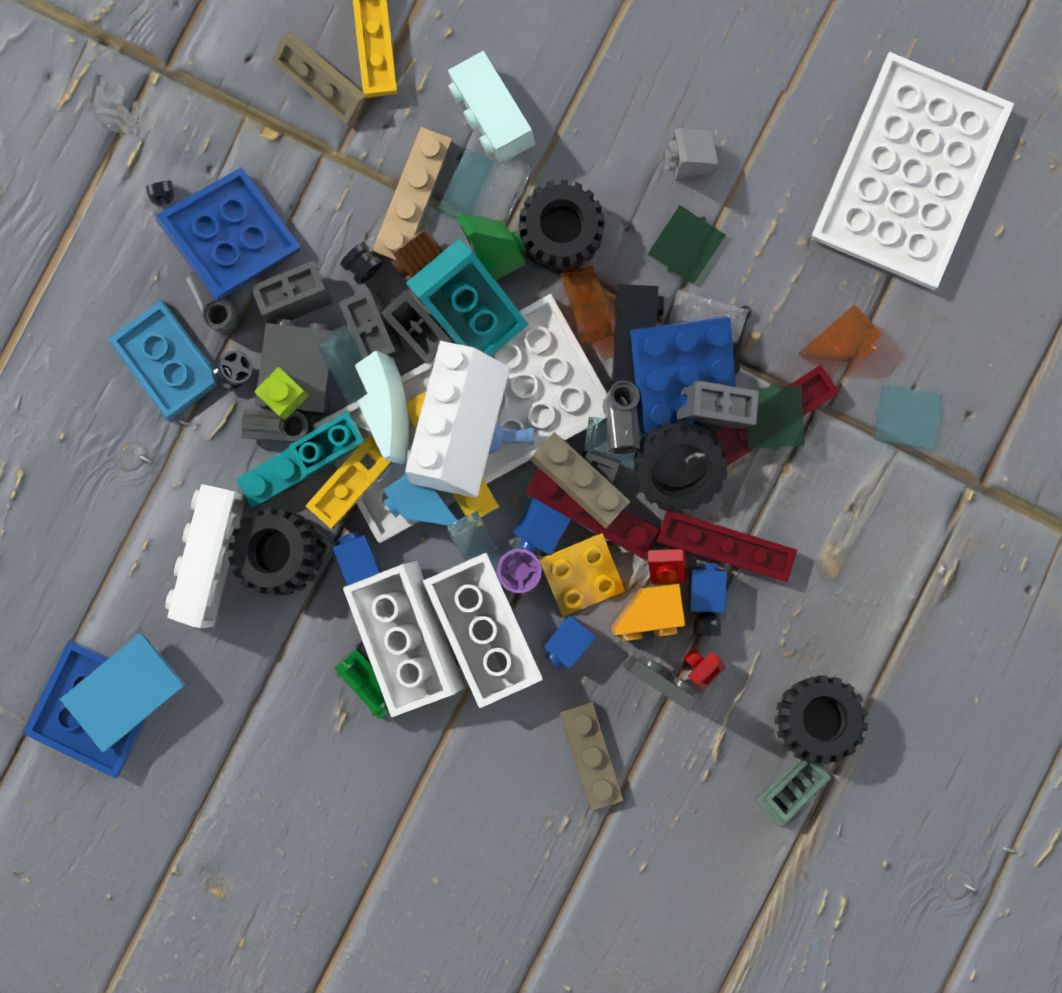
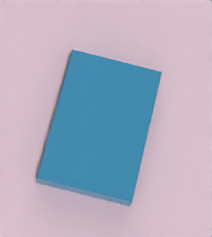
(164, 360)
(122, 692)

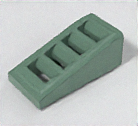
(791, 809)

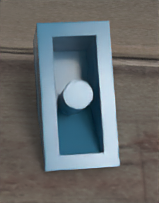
(417, 503)

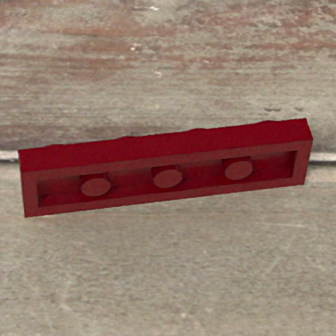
(815, 390)
(625, 530)
(726, 545)

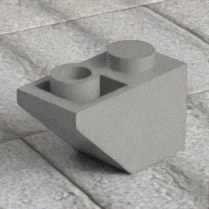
(691, 153)

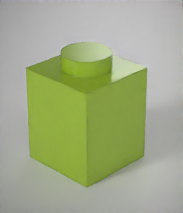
(281, 393)

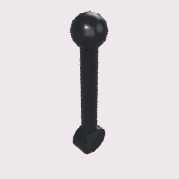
(737, 347)

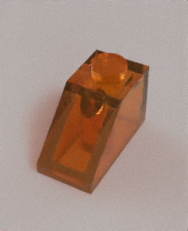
(587, 304)
(845, 339)

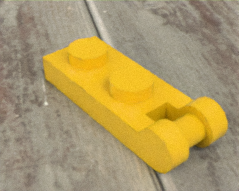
(348, 484)

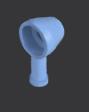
(510, 436)

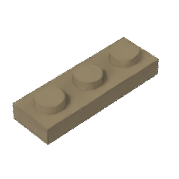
(318, 78)
(579, 480)
(591, 756)

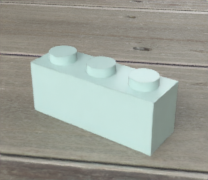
(490, 108)

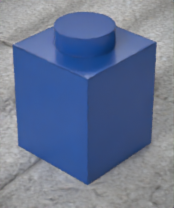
(540, 527)
(356, 558)
(707, 589)
(568, 643)

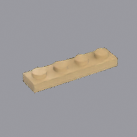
(413, 192)

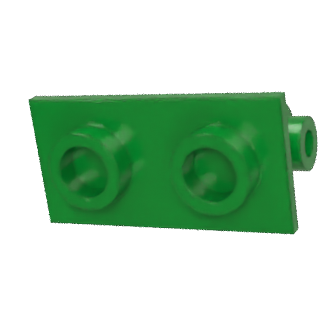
(360, 676)

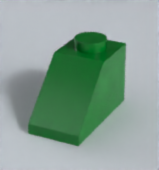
(493, 244)

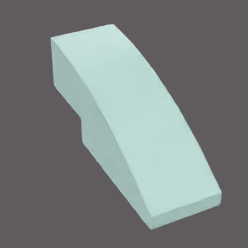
(385, 405)

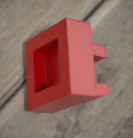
(704, 669)

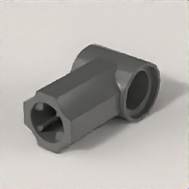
(211, 308)
(622, 420)
(270, 426)

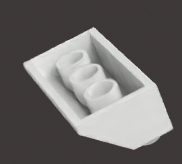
(457, 420)
(205, 559)
(482, 630)
(404, 638)

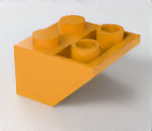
(651, 609)

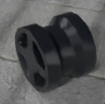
(361, 263)
(239, 367)

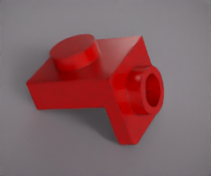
(667, 566)

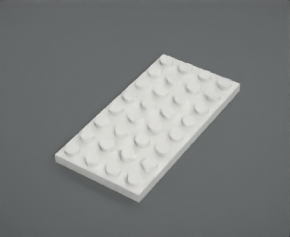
(545, 390)

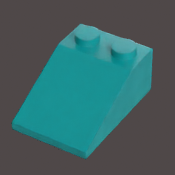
(467, 300)

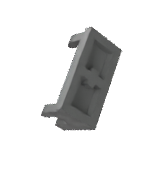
(291, 293)
(369, 326)
(719, 405)

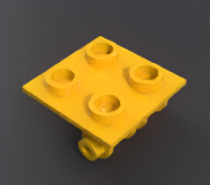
(582, 575)

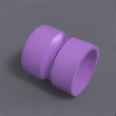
(519, 570)

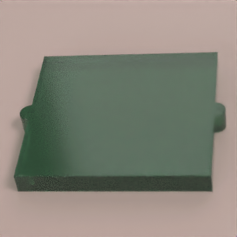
(686, 244)
(778, 419)

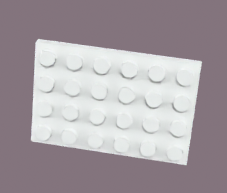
(912, 171)

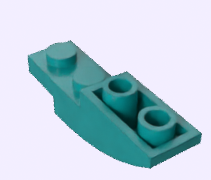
(301, 460)

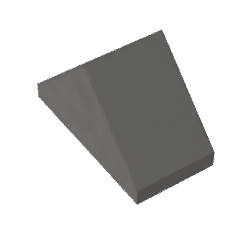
(415, 326)

